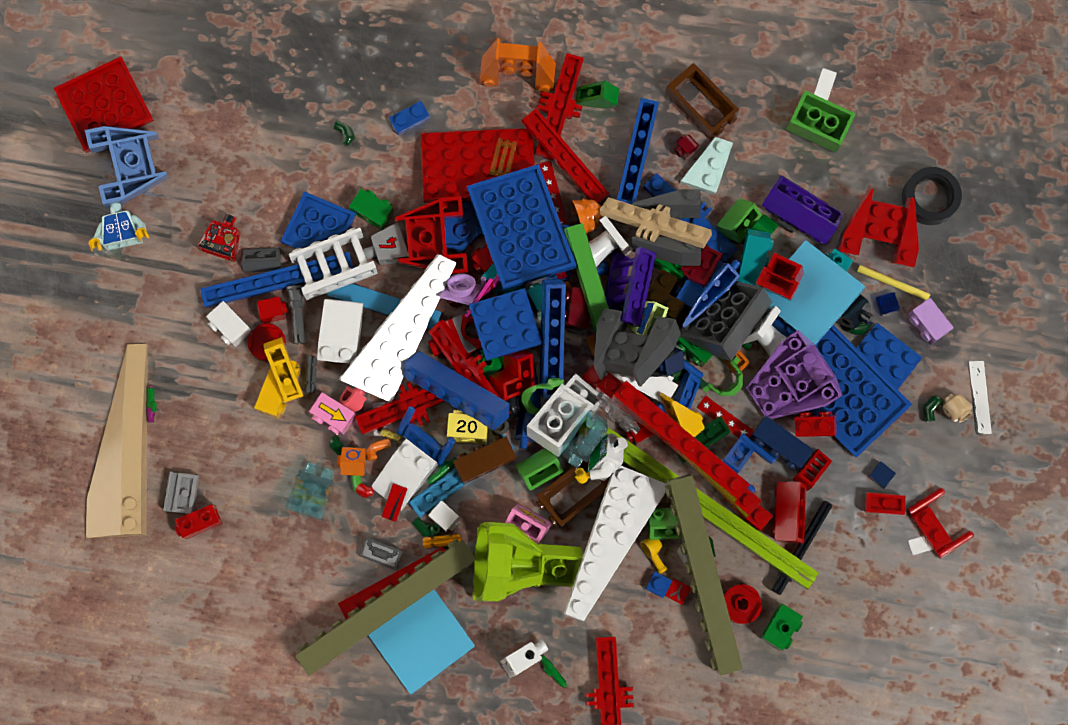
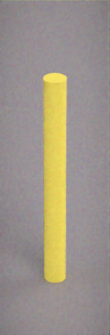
(892, 282)

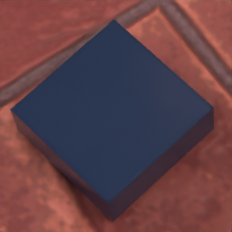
(882, 475)

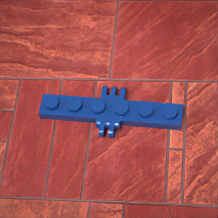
(658, 186)

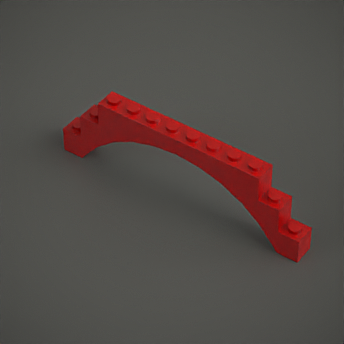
(713, 469)

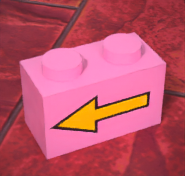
(332, 413)
(529, 522)

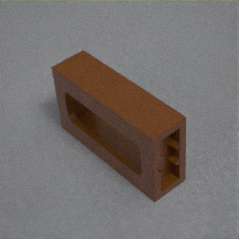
(711, 92)
(545, 496)

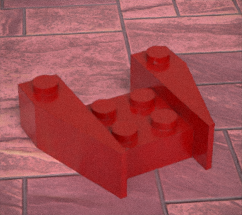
(884, 224)
(427, 233)

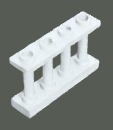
(347, 275)

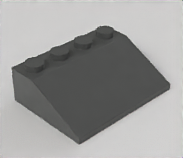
(728, 320)

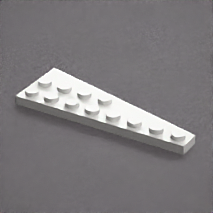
(381, 361)
(621, 517)

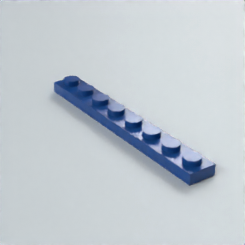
(267, 282)

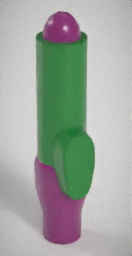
(151, 404)

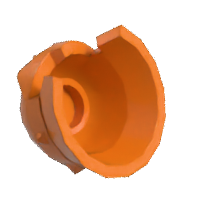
(588, 213)

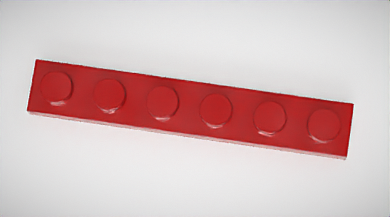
(564, 156)
(359, 598)

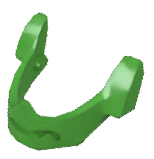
(552, 382)
(733, 388)

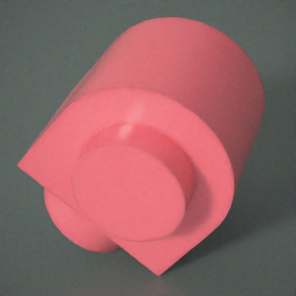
(352, 398)

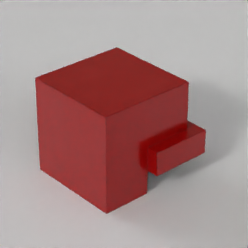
(781, 276)

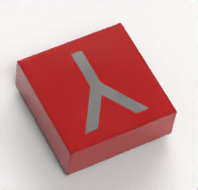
(677, 591)

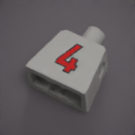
(387, 246)

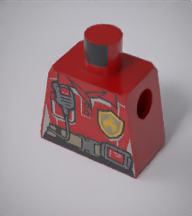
(221, 239)

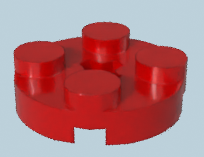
(752, 600)

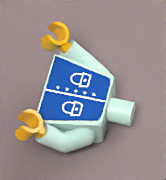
(118, 230)

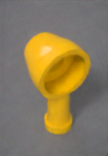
(651, 549)

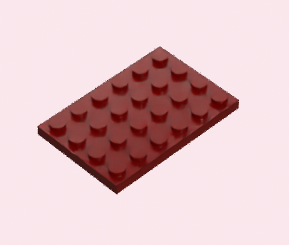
(465, 158)

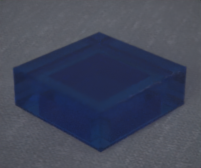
(887, 303)

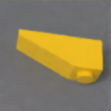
(283, 369)
(685, 417)

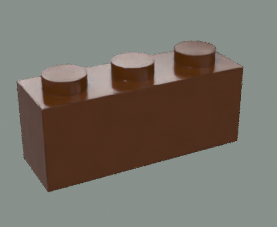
(484, 459)

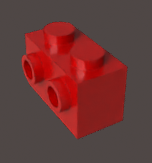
(816, 424)

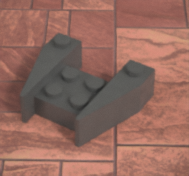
(682, 204)
(631, 352)

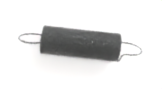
(789, 227)

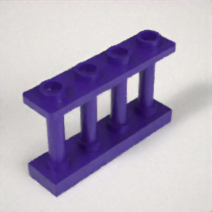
(637, 283)

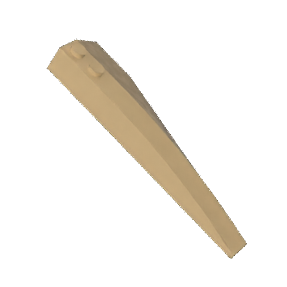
(120, 476)

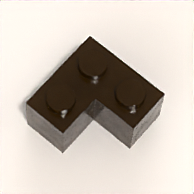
(660, 293)

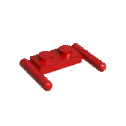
(932, 528)

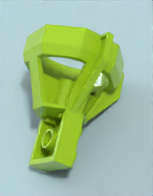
(513, 561)

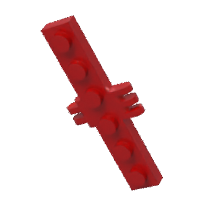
(560, 104)
(459, 357)
(396, 409)
(609, 695)

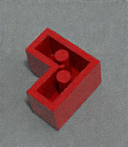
(515, 377)

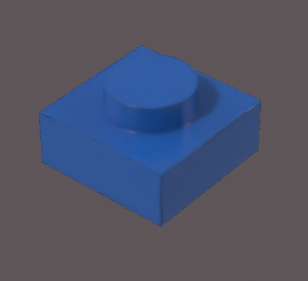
(658, 584)

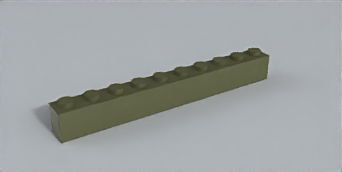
(704, 574)
(385, 607)

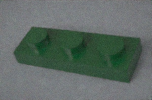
(711, 434)

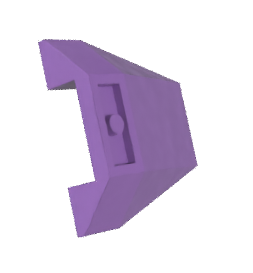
(794, 379)

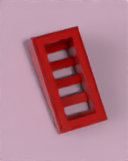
(805, 478)

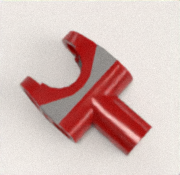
(458, 326)

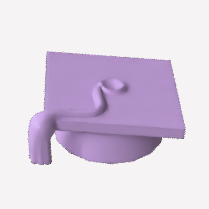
(462, 289)

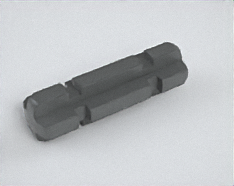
(310, 374)

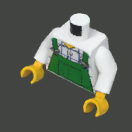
(604, 459)

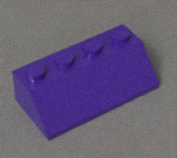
(803, 210)

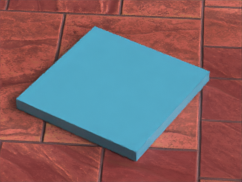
(821, 296)
(421, 641)

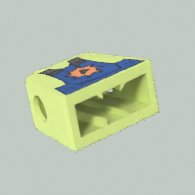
(651, 311)

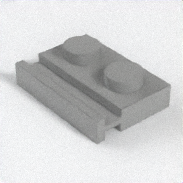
(181, 493)

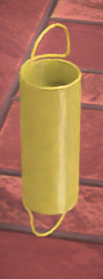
(391, 435)

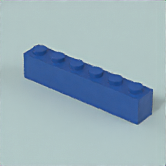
(637, 151)
(552, 332)
(456, 390)

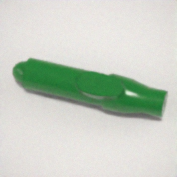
(443, 469)
(552, 671)

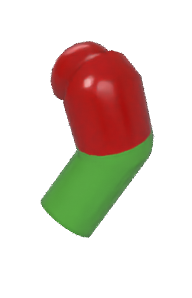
(360, 488)

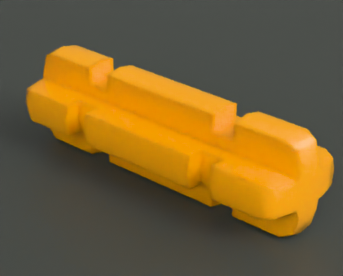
(439, 541)

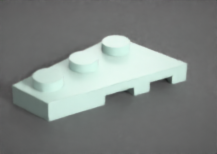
(709, 167)

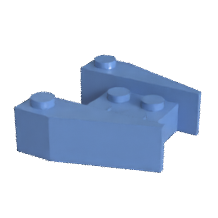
(130, 159)

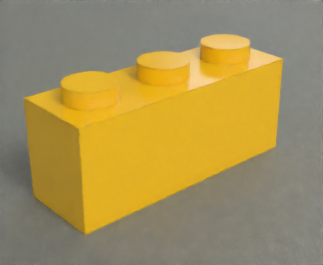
(270, 398)

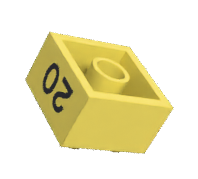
(466, 429)

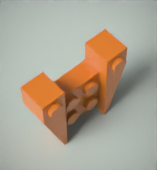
(520, 60)

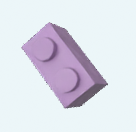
(930, 321)

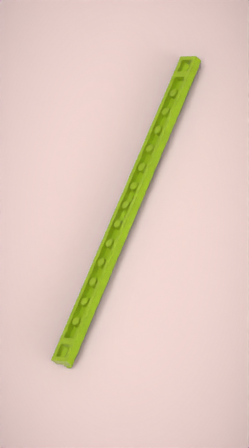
(724, 519)

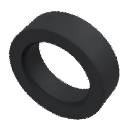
(947, 180)

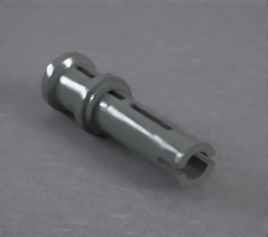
(296, 305)

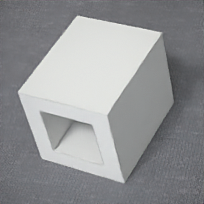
(444, 517)

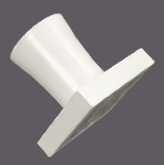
(607, 242)
(765, 333)

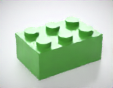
(820, 121)

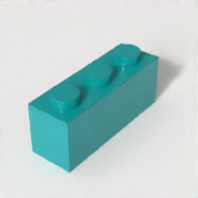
(754, 256)

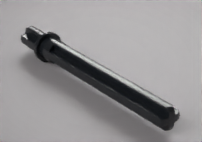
(801, 548)

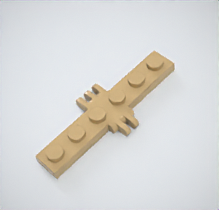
(655, 223)

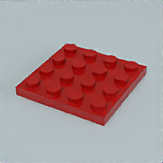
(103, 98)

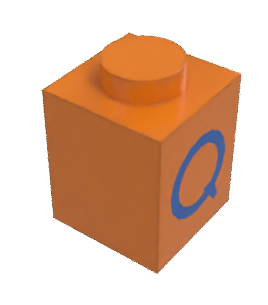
(352, 461)

